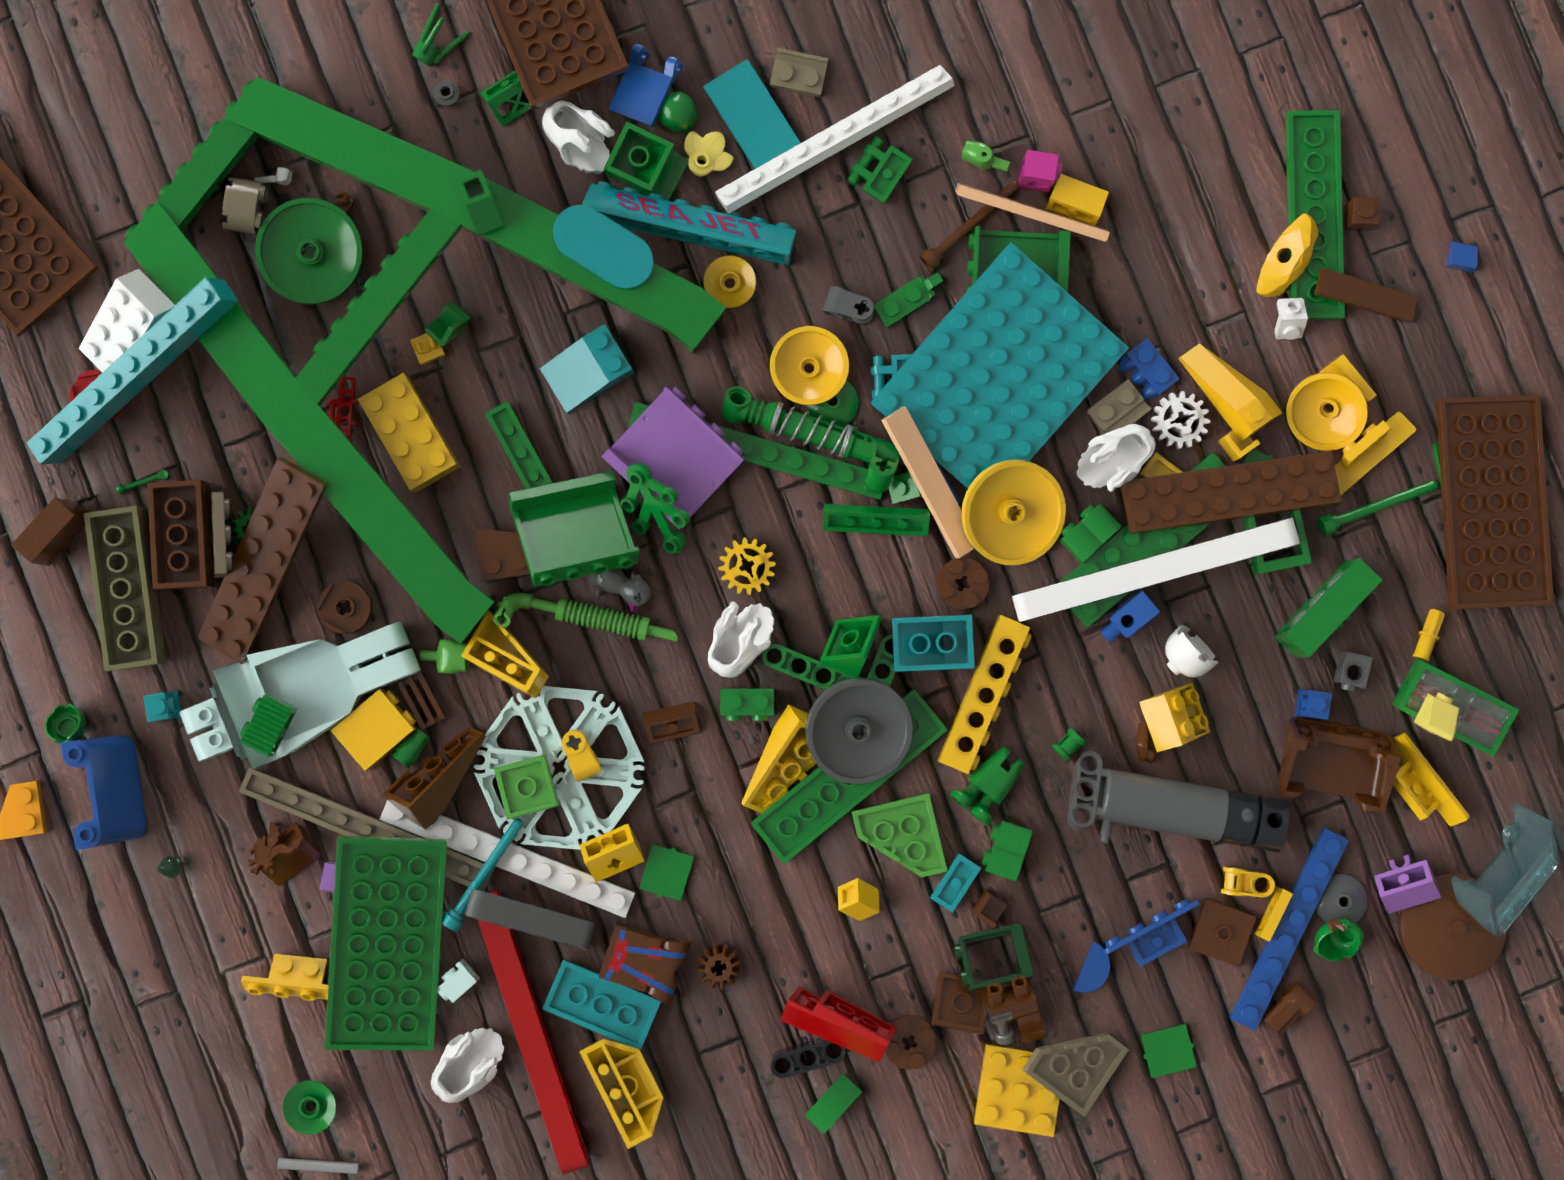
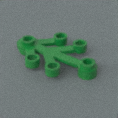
(641, 480)

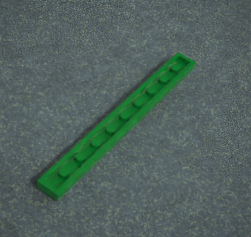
(793, 461)

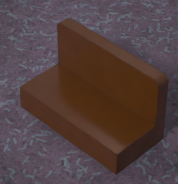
(291, 864)

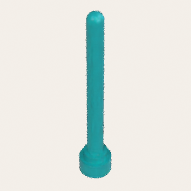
(454, 917)

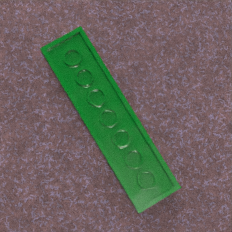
(1316, 190)
(1129, 548)
(823, 800)

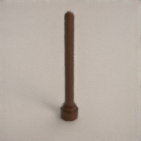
(932, 257)

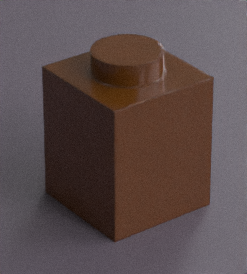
(1362, 214)

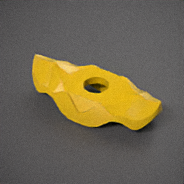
(1300, 240)

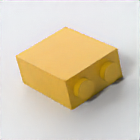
(375, 728)

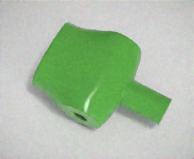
(983, 157)
(447, 657)

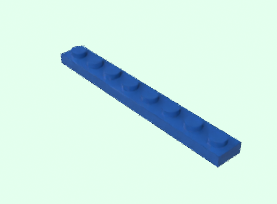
(1278, 952)

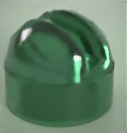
(169, 867)

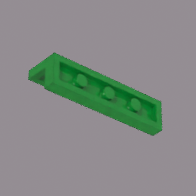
(502, 92)

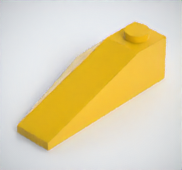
(1234, 396)
(782, 761)

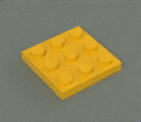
(1010, 1096)

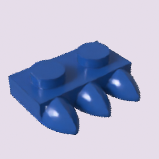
(1149, 368)

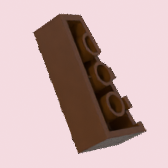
(500, 555)

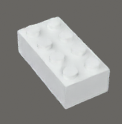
(124, 317)

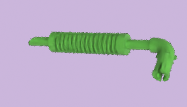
(583, 614)

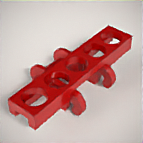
(344, 402)

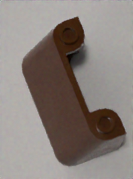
(1339, 762)

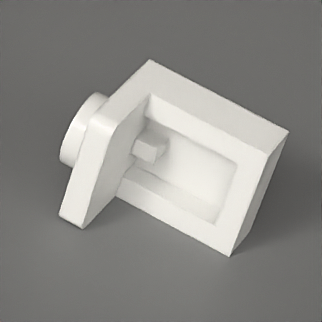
(1291, 318)

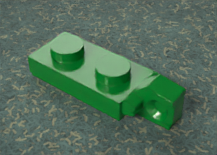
(907, 299)

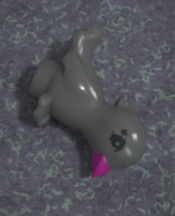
(633, 589)

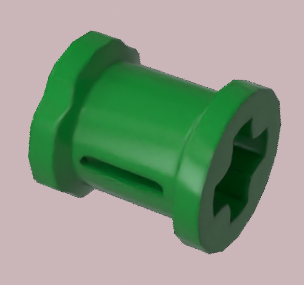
(1068, 745)

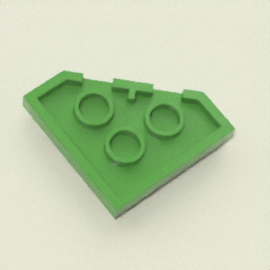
(904, 833)

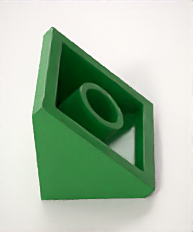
(850, 644)

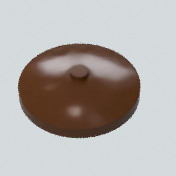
(1445, 937)

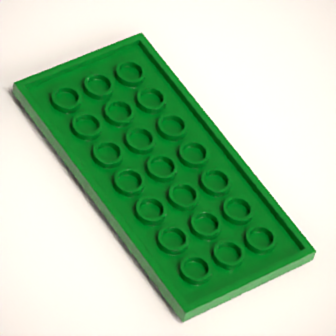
(385, 943)

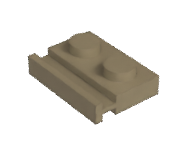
(798, 72)
(1118, 408)

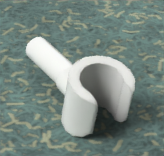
(282, 177)

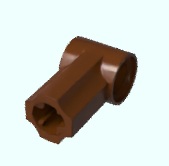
(1294, 1002)

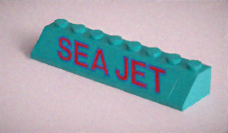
(693, 224)

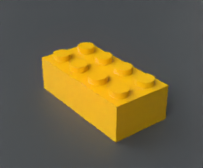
(409, 433)

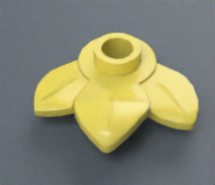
(708, 149)

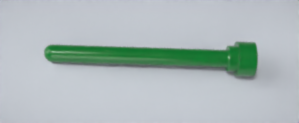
(1330, 523)

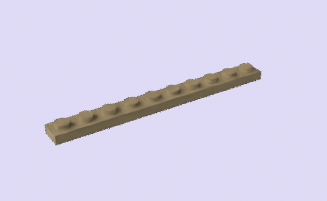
(344, 819)

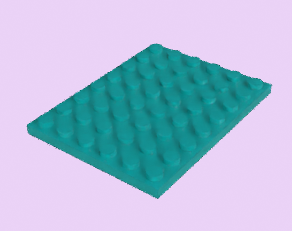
(1001, 368)

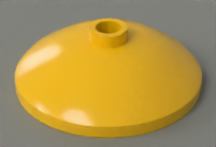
(805, 347)
(1325, 428)

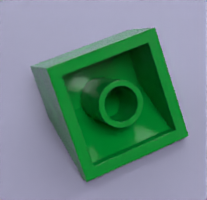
(638, 158)

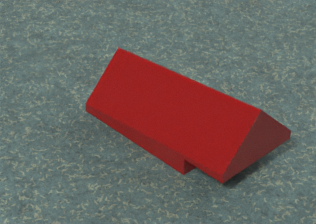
(839, 1022)

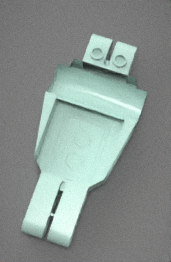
(312, 676)

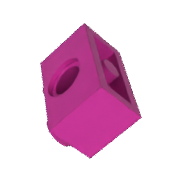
(1039, 171)

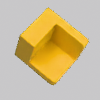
(1234, 446)
(858, 899)

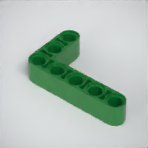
(813, 666)

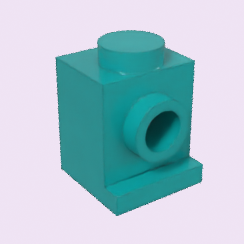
(162, 706)

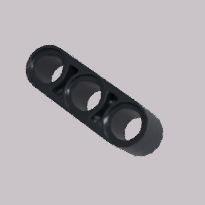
(798, 1066)

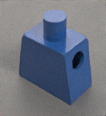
(1137, 606)

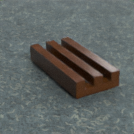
(411, 680)

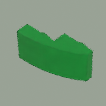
(833, 1103)

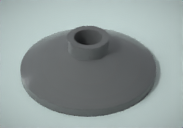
(1342, 886)

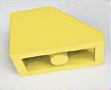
(1438, 715)

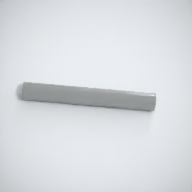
(317, 1165)

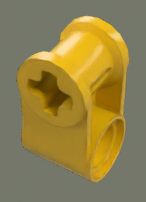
(581, 760)
(1241, 882)

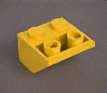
(1175, 717)

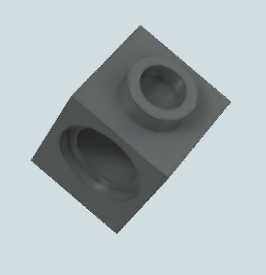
(1360, 662)

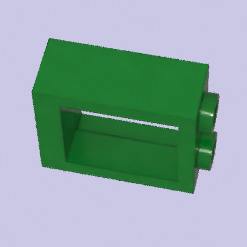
(1303, 558)

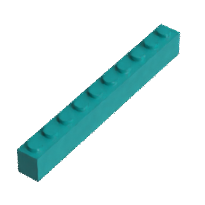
(132, 371)

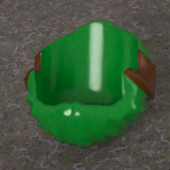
(1338, 940)

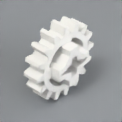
(1177, 410)

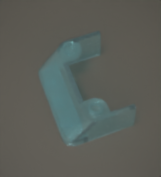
(1513, 875)

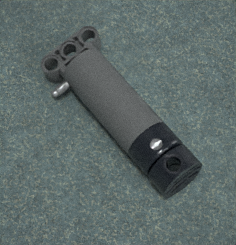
(1175, 808)

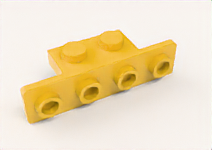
(1371, 449)
(1423, 787)
(291, 977)

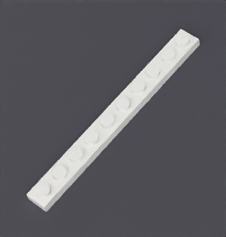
(834, 138)
(519, 861)

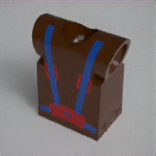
(644, 961)

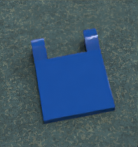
(643, 89)

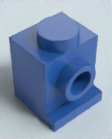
(1313, 704)

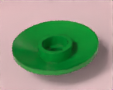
(843, 411)
(298, 1114)

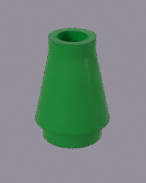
(411, 748)

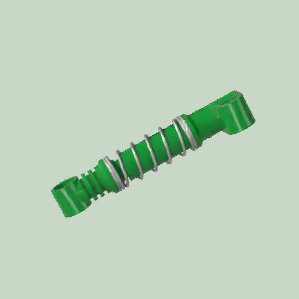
(844, 440)

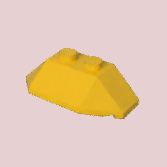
(625, 1088)

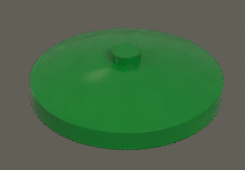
(309, 251)

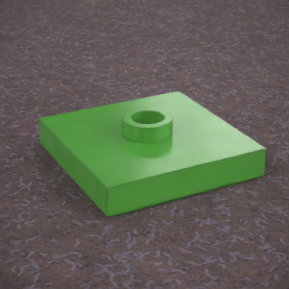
(526, 786)

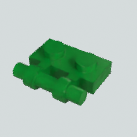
(887, 173)

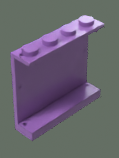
(678, 449)

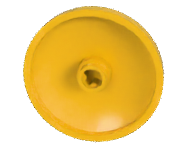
(1013, 512)

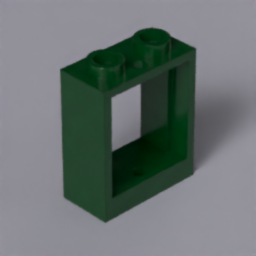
(1020, 950)

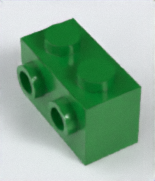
(749, 702)

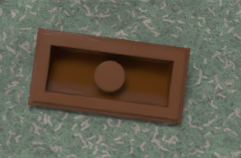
(671, 722)

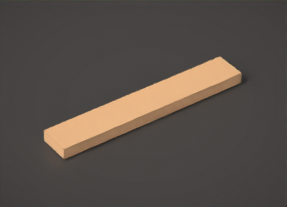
(1032, 212)
(928, 479)

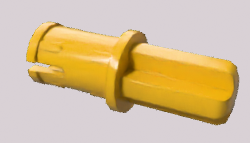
(1429, 635)

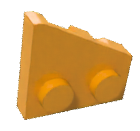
(23, 811)

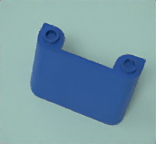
(113, 790)

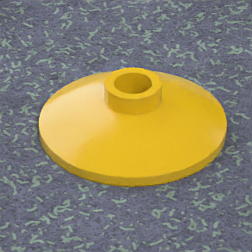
(730, 268)

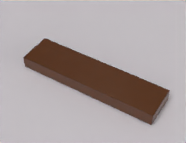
(1366, 295)

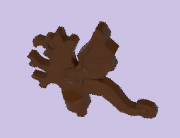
(268, 852)

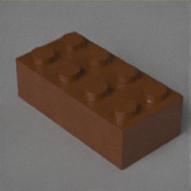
(180, 535)

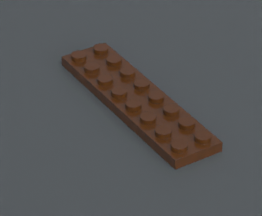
(1231, 492)
(262, 560)

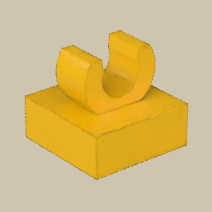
(426, 349)

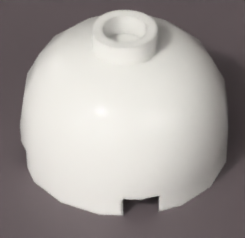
(1188, 654)

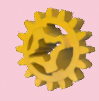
(758, 560)

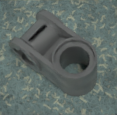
(844, 305)

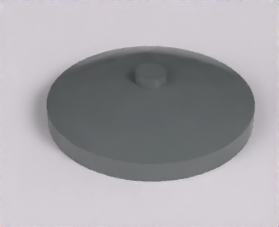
(858, 730)

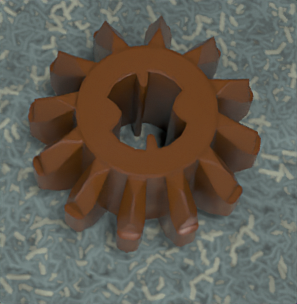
(727, 971)

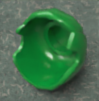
(678, 112)
(65, 724)

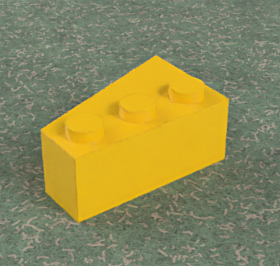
(503, 656)

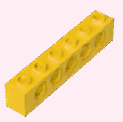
(1003, 629)

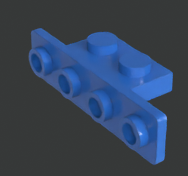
(1154, 939)

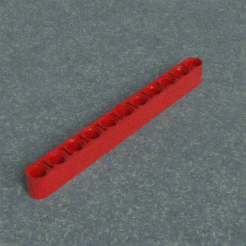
(535, 1046)

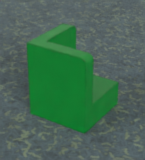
(448, 324)

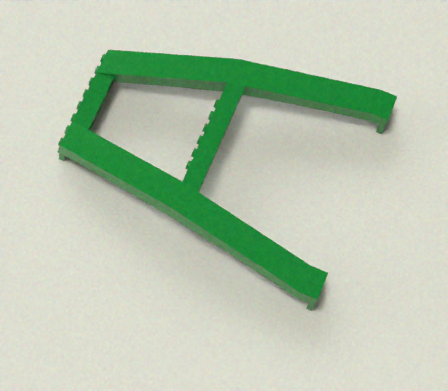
(293, 403)

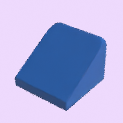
(1462, 257)

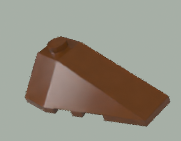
(430, 788)

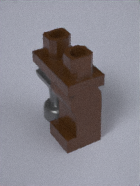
(1014, 1003)

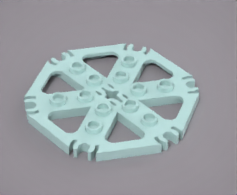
(549, 742)

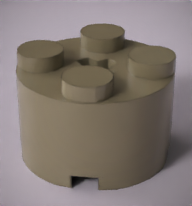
(244, 205)

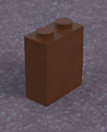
(51, 531)

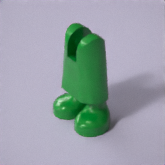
(992, 781)

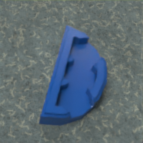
(1093, 971)

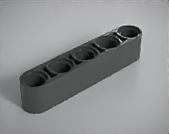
(530, 919)

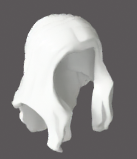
(578, 136)
(1115, 456)
(740, 638)
(467, 1064)

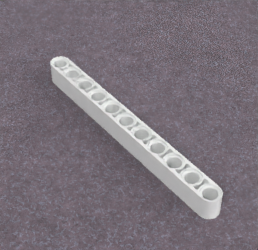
(1156, 569)

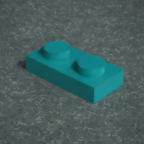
(955, 882)

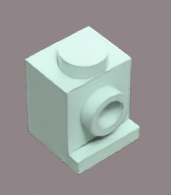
(457, 981)

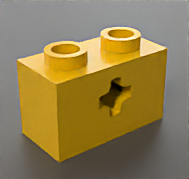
(611, 853)

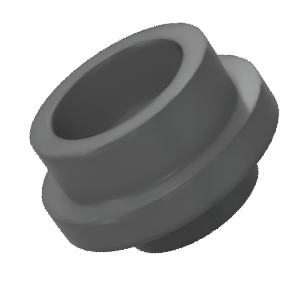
(448, 100)

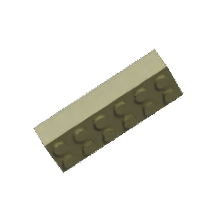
(124, 589)

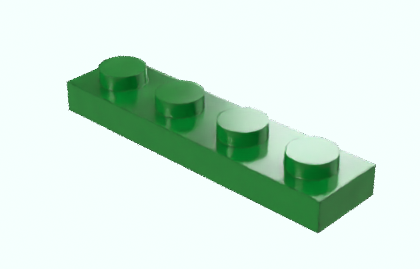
(518, 446)
(876, 520)

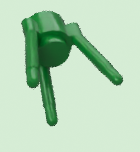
(425, 50)

